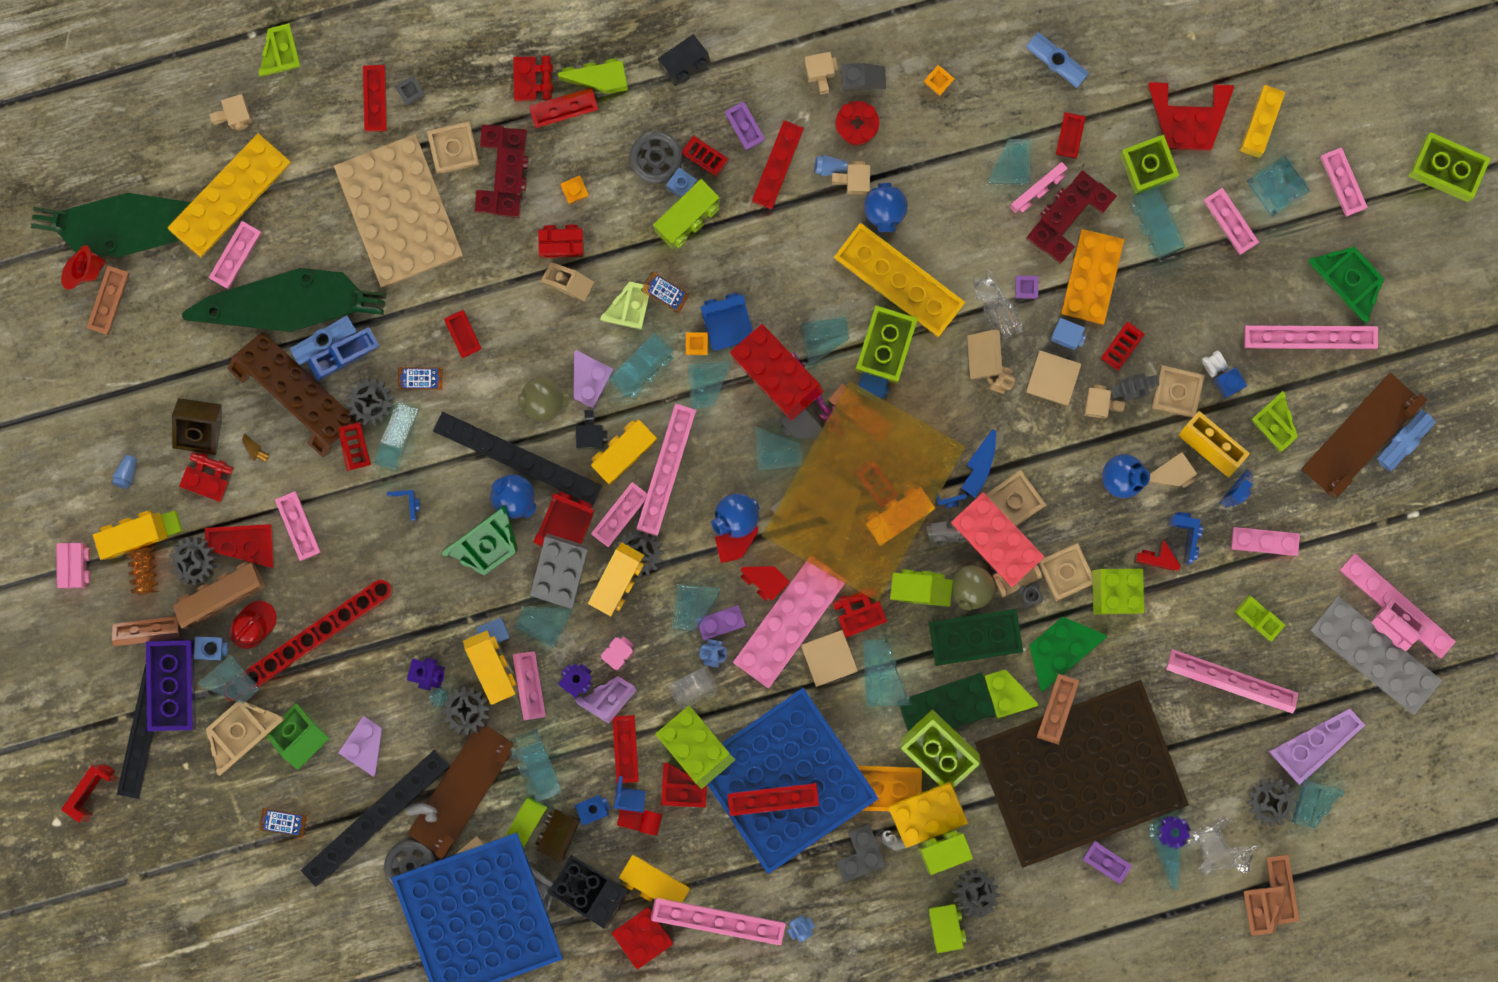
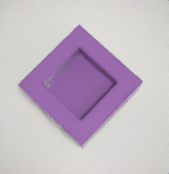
(1026, 287)

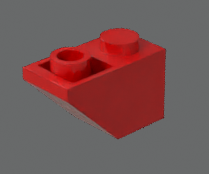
(734, 548)
(767, 580)

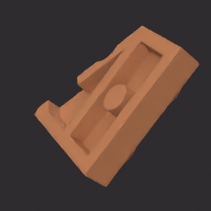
(1264, 908)

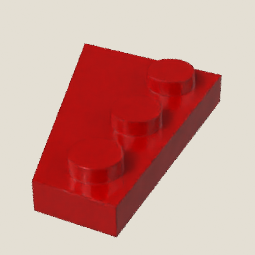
(245, 543)

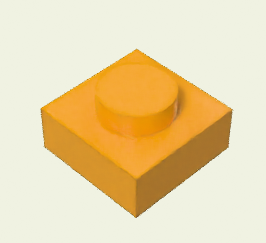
(939, 80)
(574, 190)
(697, 344)

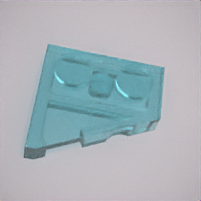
(1013, 163)
(824, 337)
(706, 382)
(776, 451)
(692, 606)
(543, 623)
(230, 681)
(1314, 803)

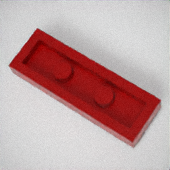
(374, 98)
(563, 107)
(625, 748)

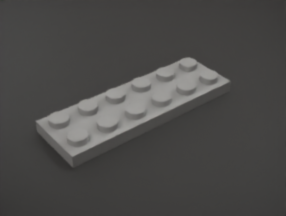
(1375, 655)

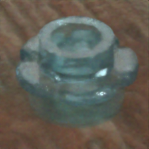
(438, 696)

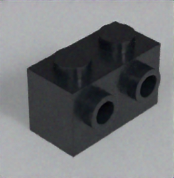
(684, 60)

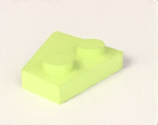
(628, 307)

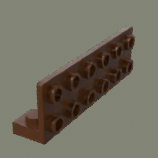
(293, 389)
(1362, 435)
(462, 789)

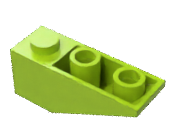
(602, 78)

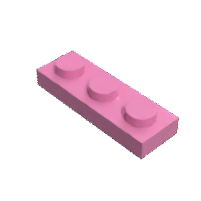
(1343, 182)
(1039, 189)
(1231, 221)
(235, 255)
(620, 515)
(298, 526)
(1265, 541)
(529, 685)

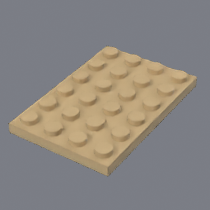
(398, 211)

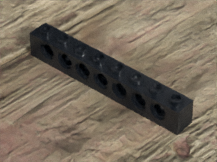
(375, 818)

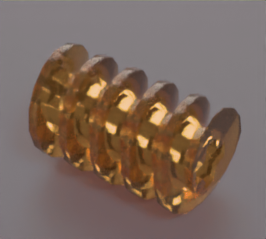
(142, 572)

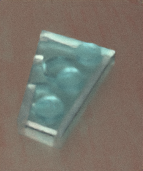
(881, 676)

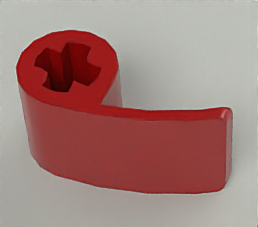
(644, 822)

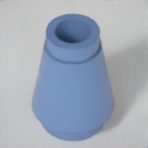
(827, 165)
(124, 474)

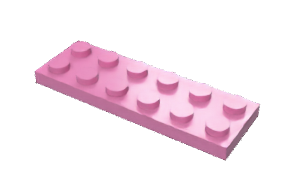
(788, 623)

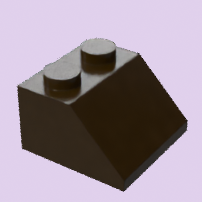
(196, 426)
(557, 835)

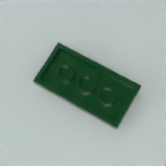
(975, 637)
(954, 702)

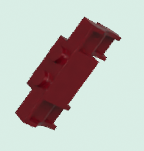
(509, 171)
(1060, 216)

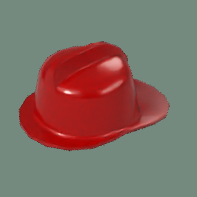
(81, 267)
(252, 624)

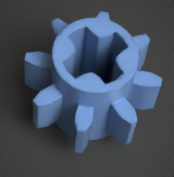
(713, 653)
(801, 928)

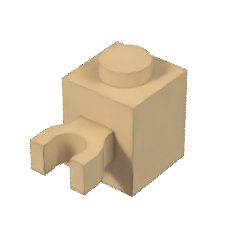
(820, 68)
(235, 113)
(856, 179)
(1099, 402)

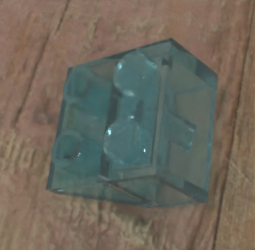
(1278, 185)

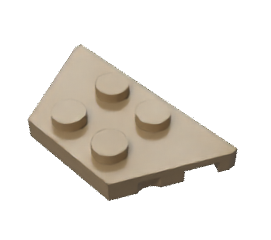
(239, 732)

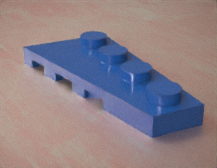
(1239, 491)

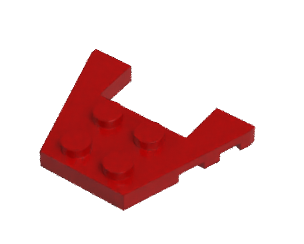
(1189, 125)

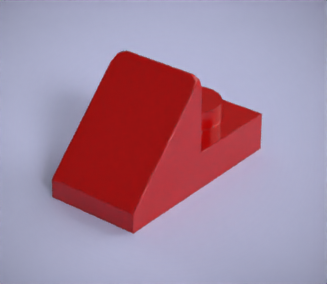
(1165, 558)

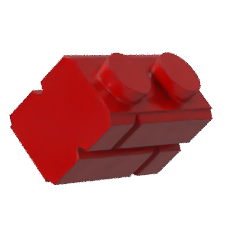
(561, 242)

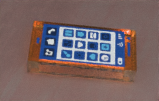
(665, 292)
(420, 378)
(283, 822)

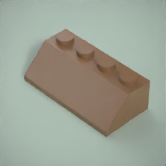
(218, 596)

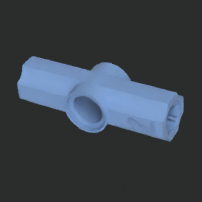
(1068, 69)
(336, 332)
(1406, 440)

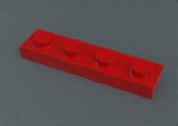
(777, 165)
(773, 799)

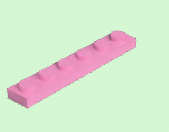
(1311, 337)
(666, 469)
(1382, 592)
(1232, 681)
(718, 921)

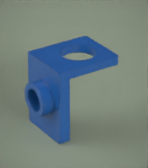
(413, 501)
(950, 502)
(628, 798)

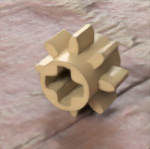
(1003, 381)

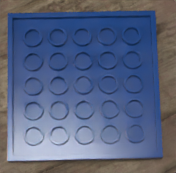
(784, 750)
(478, 914)

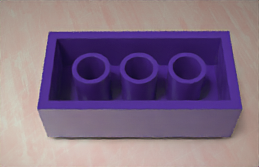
(170, 685)

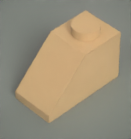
(567, 281)
(1174, 473)

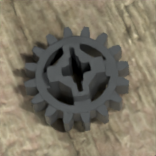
(1135, 387)
(368, 411)
(653, 558)
(189, 563)
(467, 721)
(1276, 812)
(976, 893)

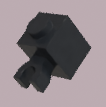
(590, 435)

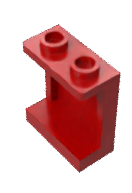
(565, 519)
(74, 804)

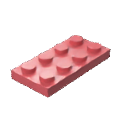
(997, 539)

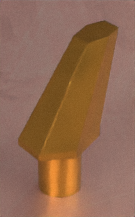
(254, 449)

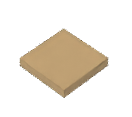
(453, 147)
(984, 354)
(1053, 378)
(1178, 391)
(1016, 498)
(1066, 572)
(829, 658)

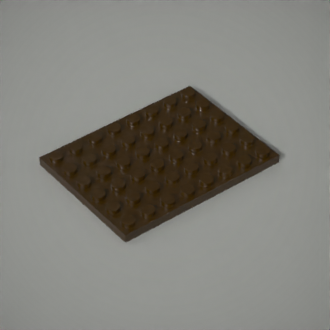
(1095, 783)

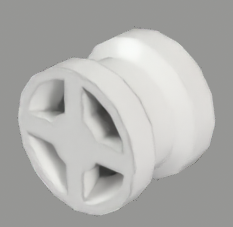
(1214, 363)

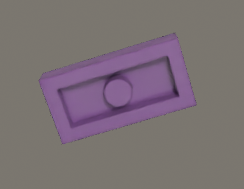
(744, 126)
(721, 622)
(1107, 862)

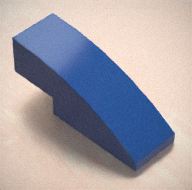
(342, 354)
(980, 466)

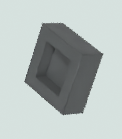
(410, 90)

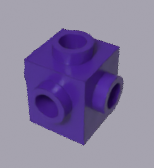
(426, 673)
(576, 688)
(1167, 826)

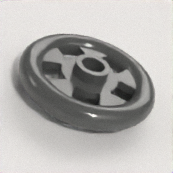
(638, 164)
(408, 847)

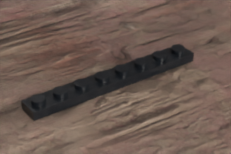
(517, 458)

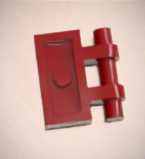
(525, 78)
(203, 483)
(860, 619)

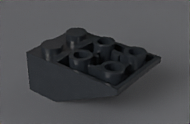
(589, 891)

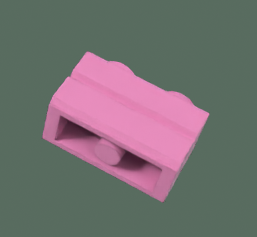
(72, 565)
(1398, 625)
(618, 652)

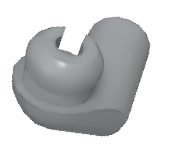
(422, 808)
(892, 840)

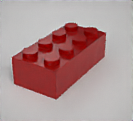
(776, 372)

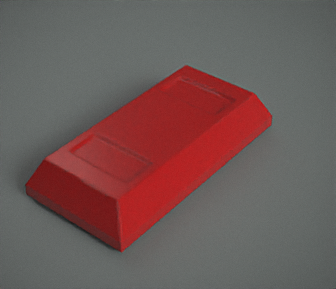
(1070, 135)
(462, 333)

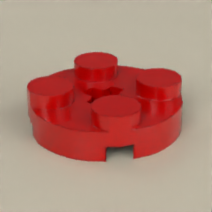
(854, 110)

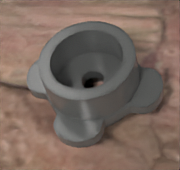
(1034, 589)

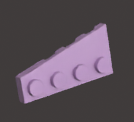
(1312, 748)

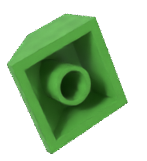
(297, 736)

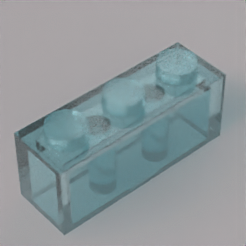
(1157, 223)
(641, 366)
(535, 765)

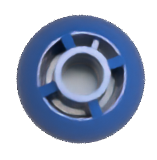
(885, 207)
(1124, 476)
(515, 494)
(736, 515)

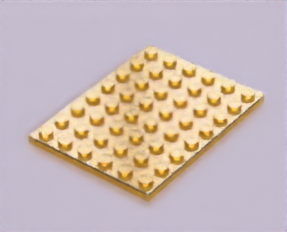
(863, 491)

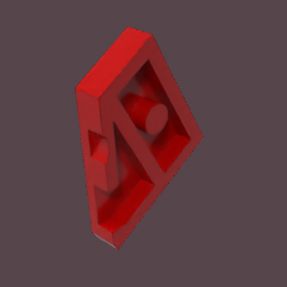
(680, 789)

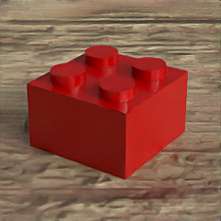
(642, 938)

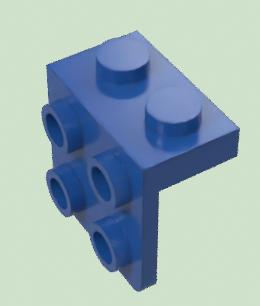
(726, 321)
(1184, 521)

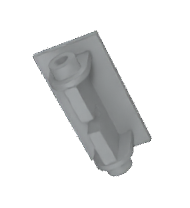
(940, 535)

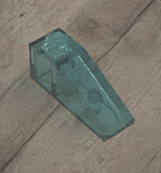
(396, 437)
(1168, 857)

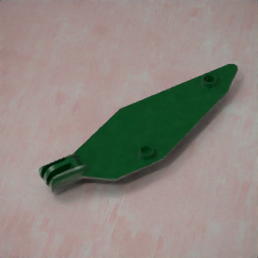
(115, 224)
(287, 301)

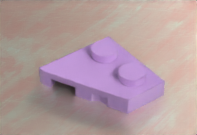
(589, 379)
(608, 699)
(364, 746)

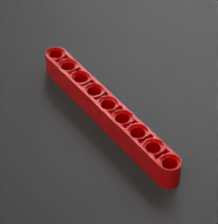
(316, 631)

